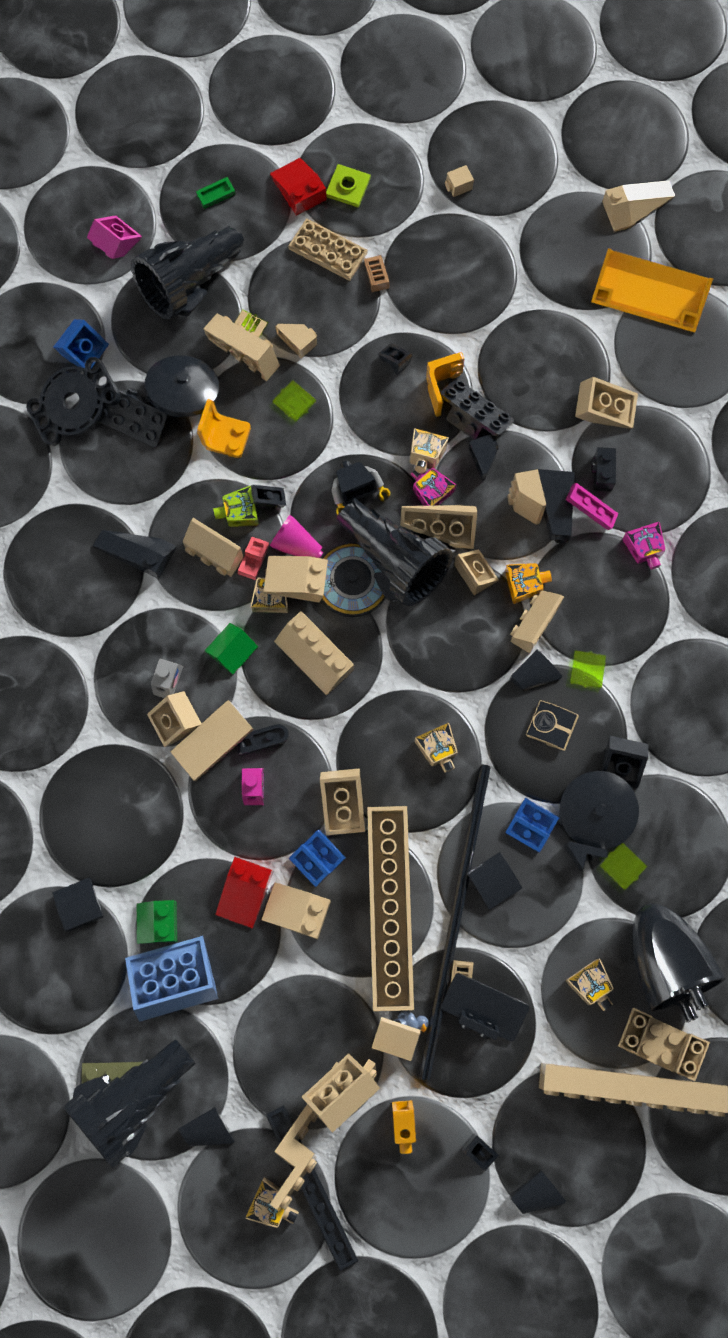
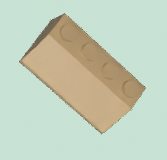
(314, 653)

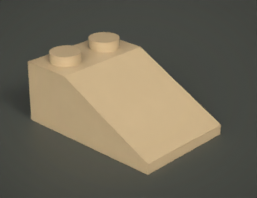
(606, 403)
(296, 577)
(342, 801)
(296, 910)

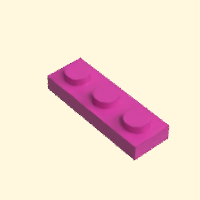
(592, 506)

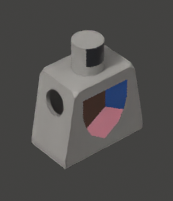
(165, 677)

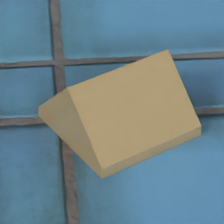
(475, 570)
(396, 1039)

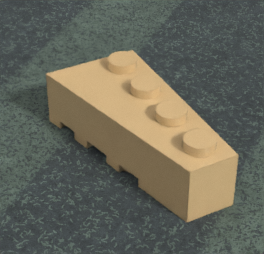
(243, 345)

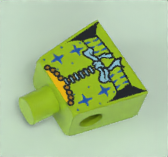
(238, 508)

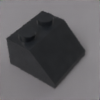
(626, 759)

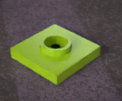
(353, 195)

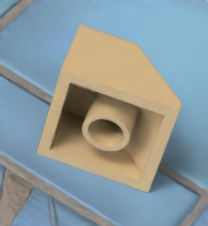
(174, 718)

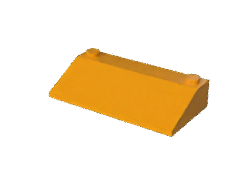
(651, 290)

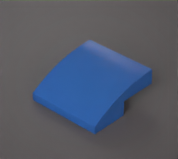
(532, 824)
(317, 858)

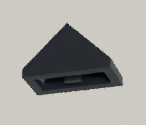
(479, 1152)

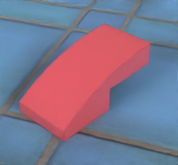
(253, 558)

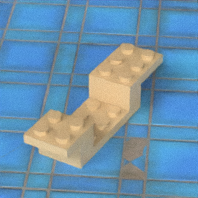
(297, 1154)

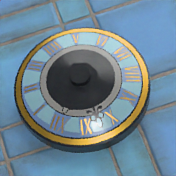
(350, 582)

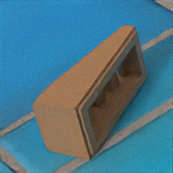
(380, 284)

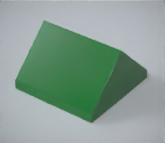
(231, 648)

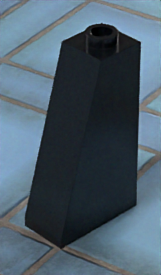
(557, 510)

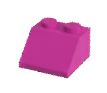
(113, 236)

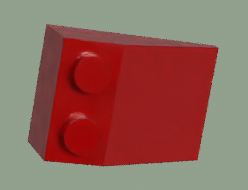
(299, 186)
(244, 892)

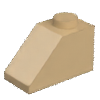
(297, 337)

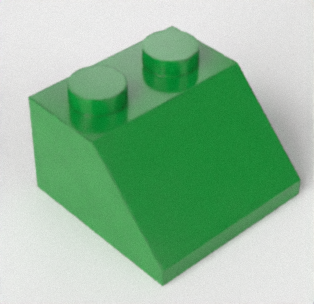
(156, 922)

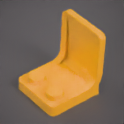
(439, 370)
(222, 433)

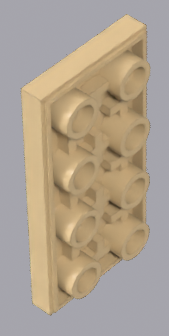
(328, 249)
(212, 740)

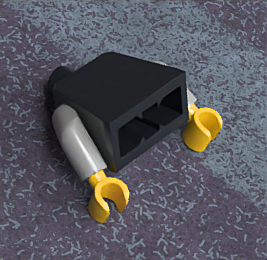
(356, 482)

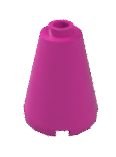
(296, 540)

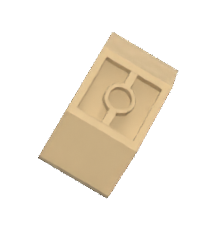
(663, 1044)

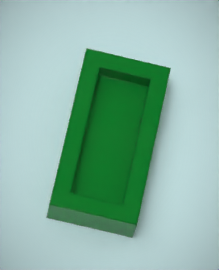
(215, 192)

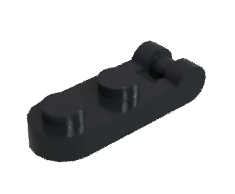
(263, 739)

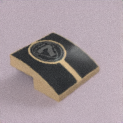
(552, 725)

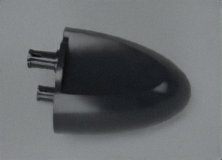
(672, 961)

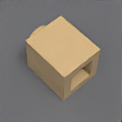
(459, 181)

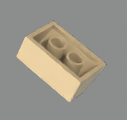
(527, 496)
(212, 548)
(535, 620)
(340, 1092)

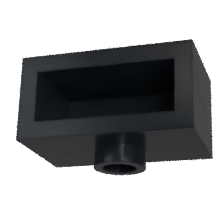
(604, 469)

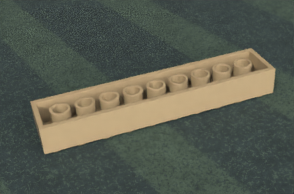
(390, 909)
(634, 1089)

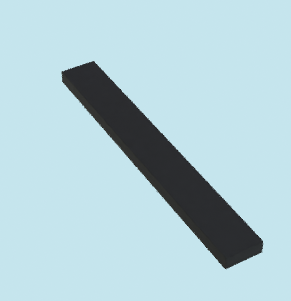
(317, 1199)

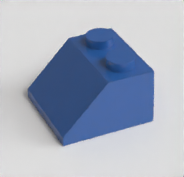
(80, 343)

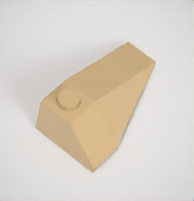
(633, 202)
(447, 523)

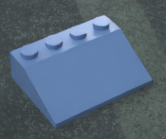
(170, 979)

